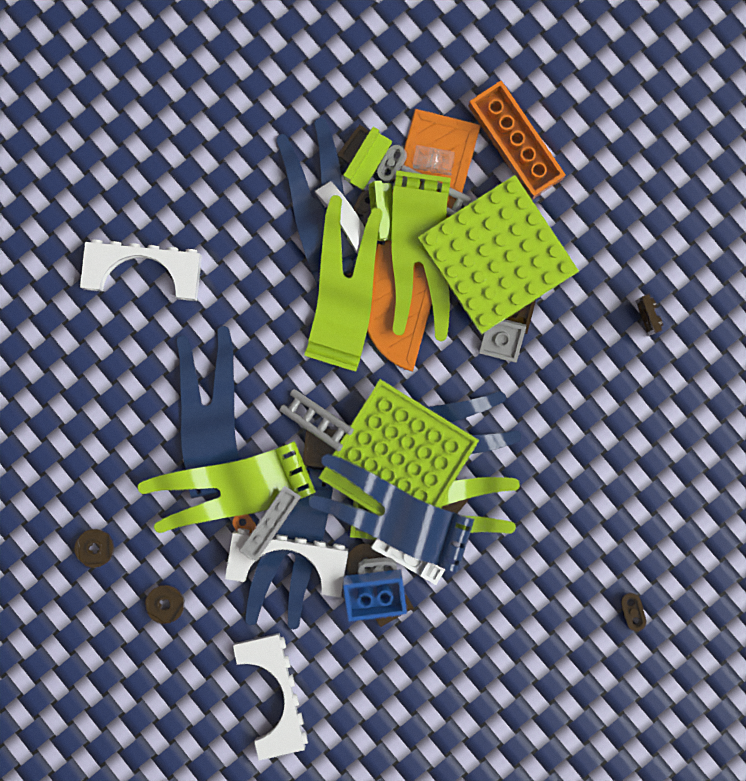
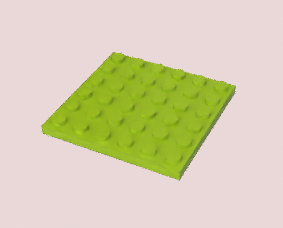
(498, 254)
(402, 446)

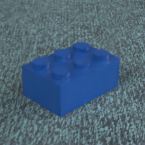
(374, 595)

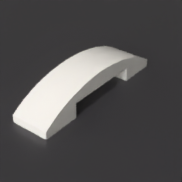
(350, 221)
(424, 569)

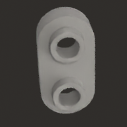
(390, 163)
(376, 565)

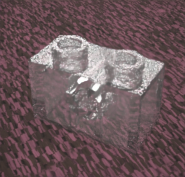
(433, 160)

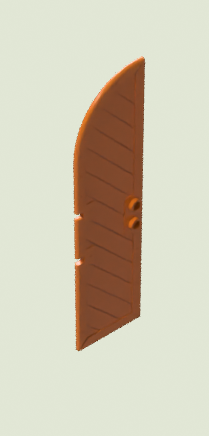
(440, 133)

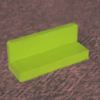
(367, 159)
(381, 197)

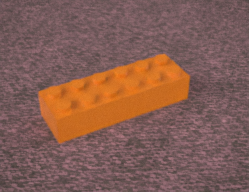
(516, 139)

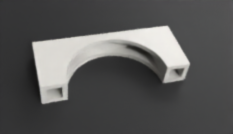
(102, 258)
(328, 560)
(287, 734)

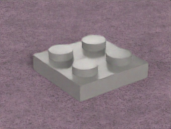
(503, 340)

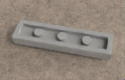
(270, 523)

